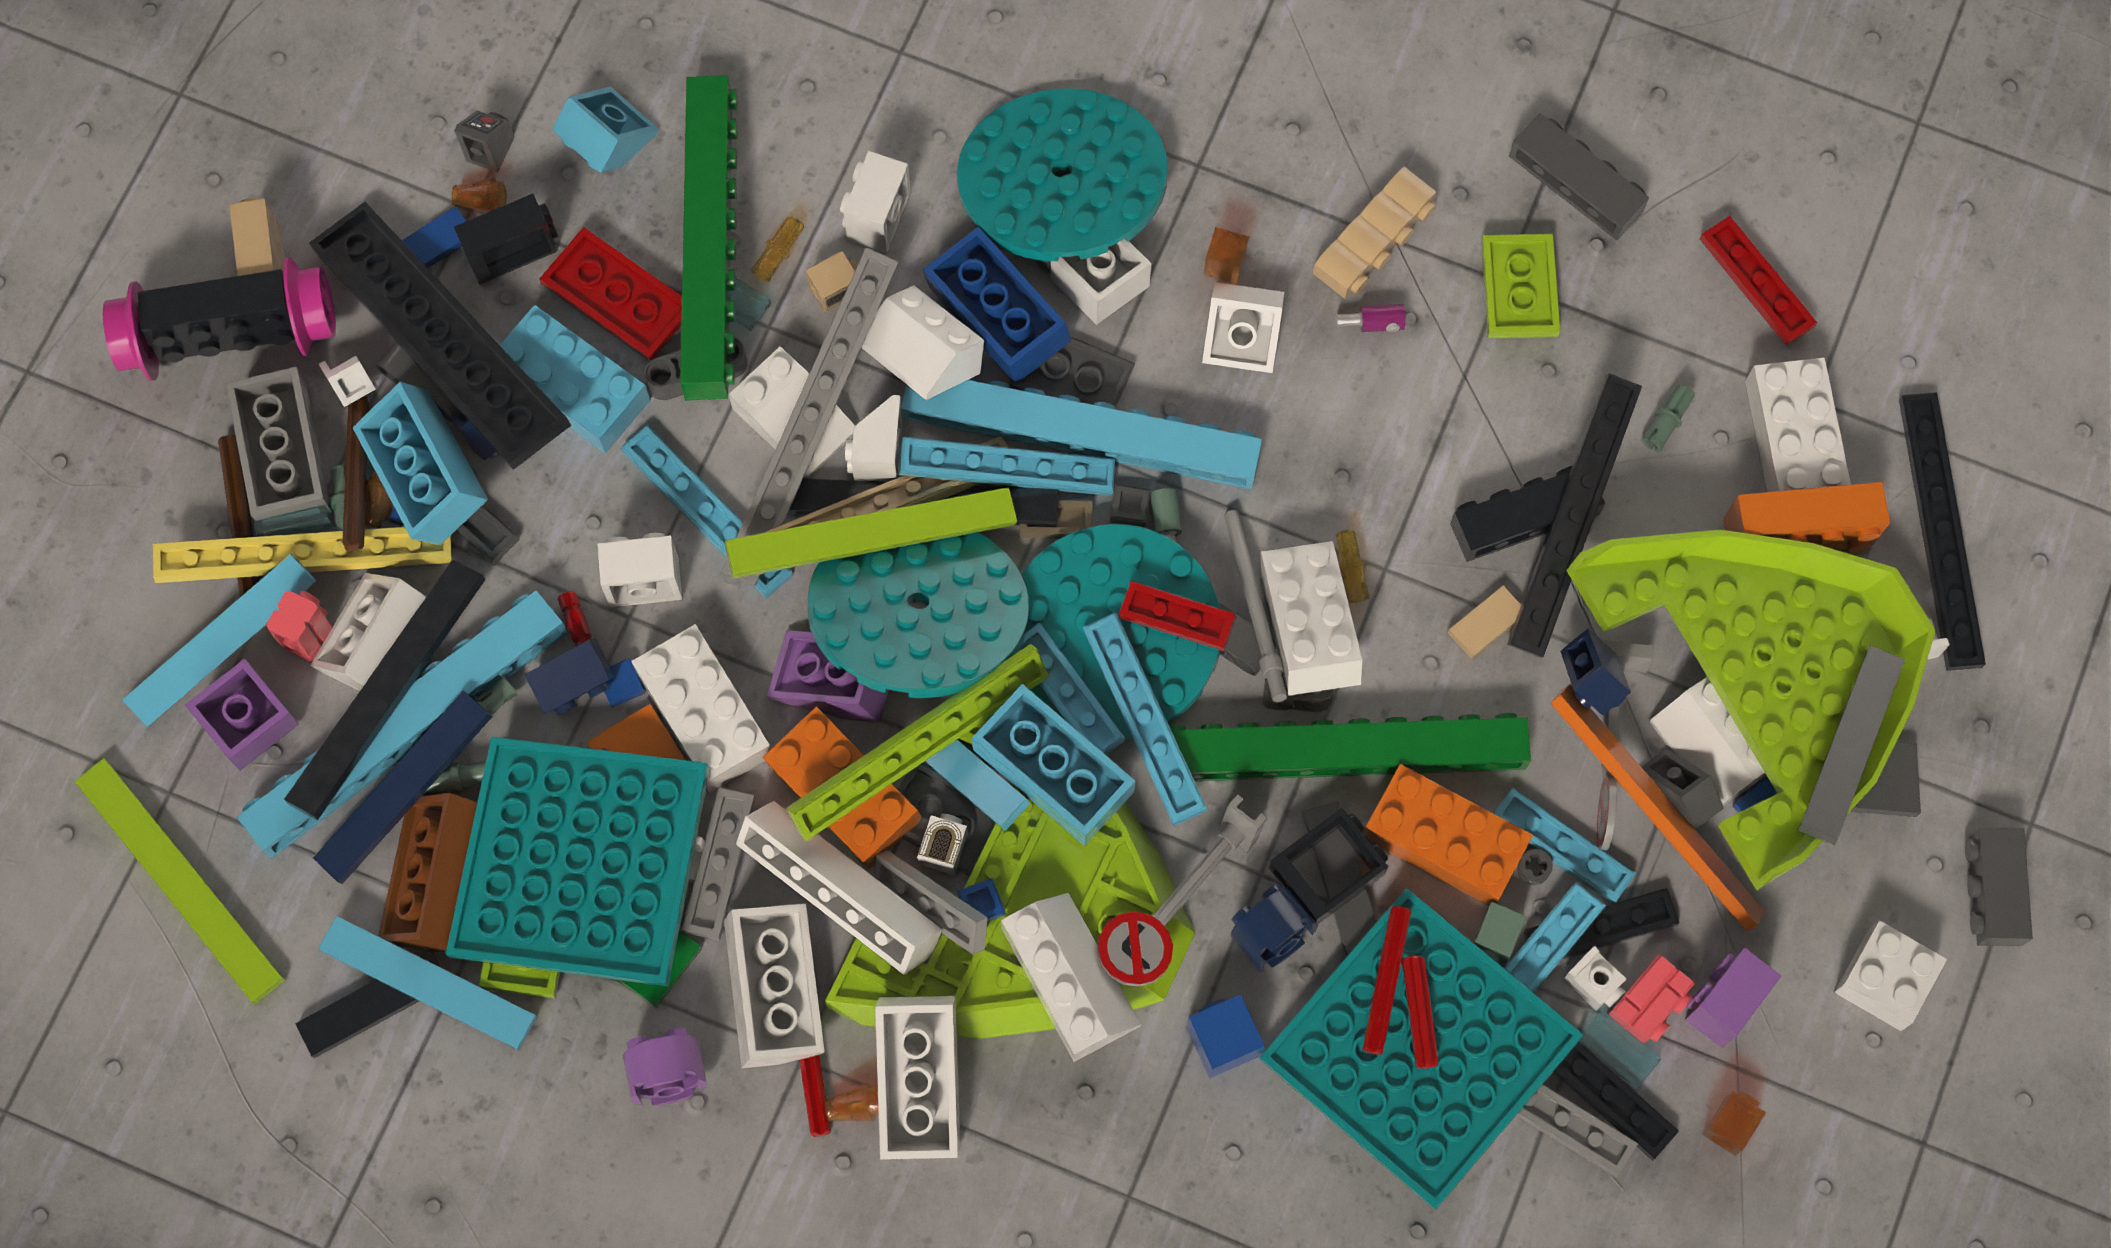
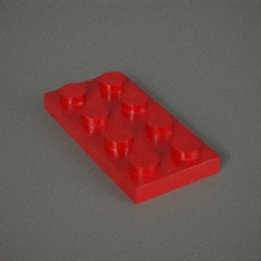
(615, 294)

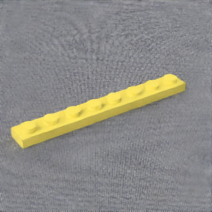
(313, 550)

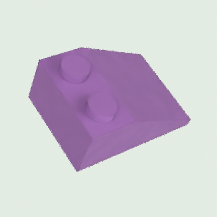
(810, 680)

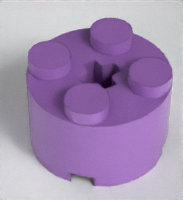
(664, 1067)

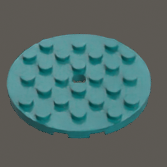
(1027, 210)
(1088, 579)
(965, 632)

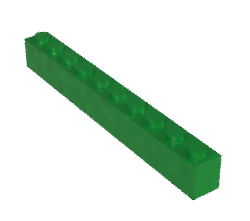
(707, 239)
(1354, 747)

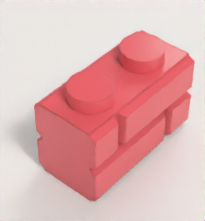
(300, 624)
(1652, 1000)

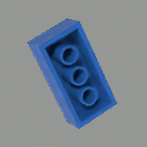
(997, 305)

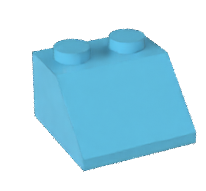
(603, 128)

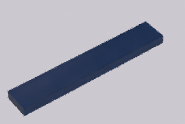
(402, 787)

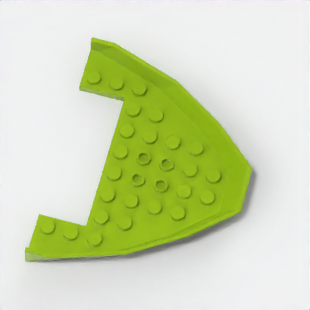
(1782, 646)
(1028, 864)

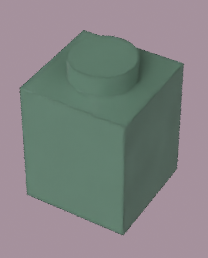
(1499, 932)

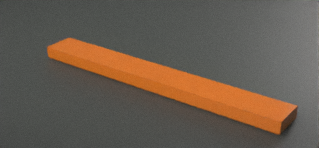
(1659, 809)

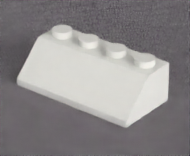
(1068, 976)
(773, 985)

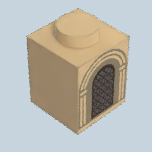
(831, 279)

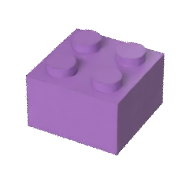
(241, 714)
(1736, 993)

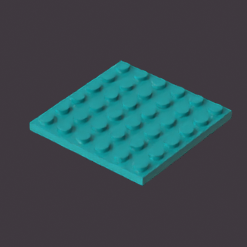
(578, 861)
(1490, 1045)

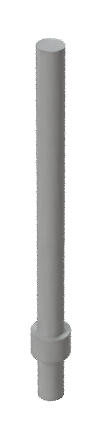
(1270, 663)

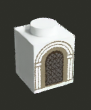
(943, 844)

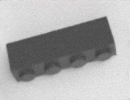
(1579, 176)

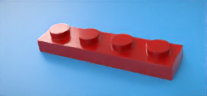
(1758, 280)

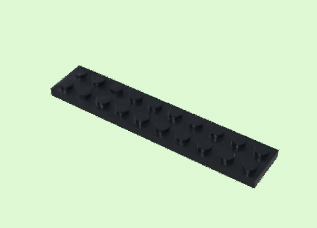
(440, 335)

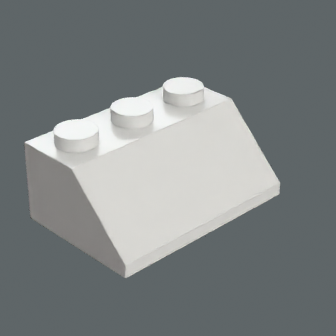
(923, 343)
(367, 629)
(1707, 737)

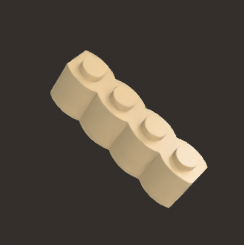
(1374, 233)

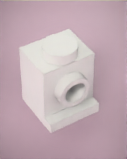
(1582, 980)

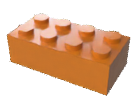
(1826, 516)
(819, 751)
(1447, 836)

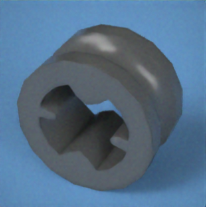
(1527, 874)

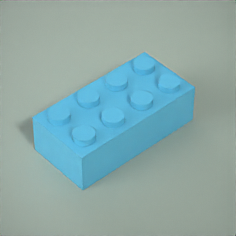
(577, 378)
(420, 463)
(1053, 764)

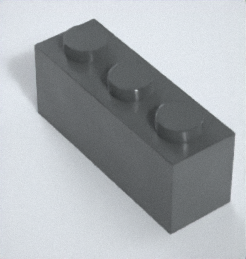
(1999, 887)

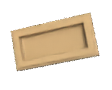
(1486, 622)

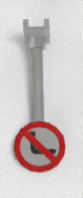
(1636, 659)
(1138, 946)

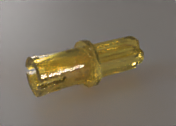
(777, 249)
(1352, 567)

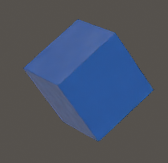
(1224, 1035)

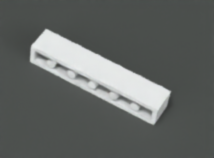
(839, 888)

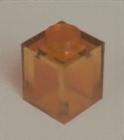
(1226, 255)
(1734, 1122)

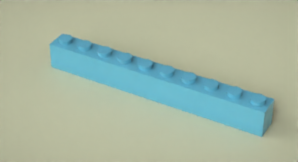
(1091, 430)
(473, 667)

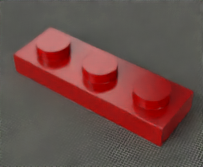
(1177, 616)

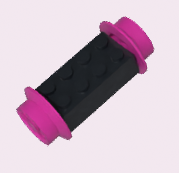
(218, 317)

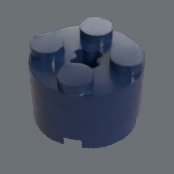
(1272, 927)

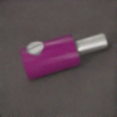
(1375, 318)

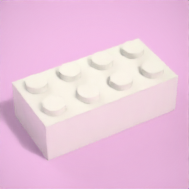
(1796, 425)
(1311, 618)
(702, 707)
(917, 1077)

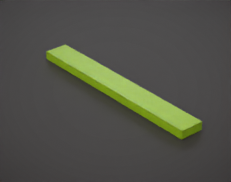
(870, 532)
(915, 743)
(179, 881)

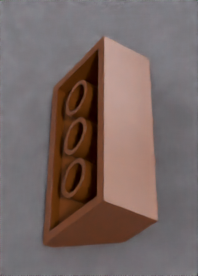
(427, 872)

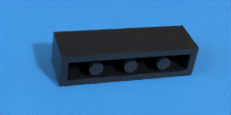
(1509, 516)

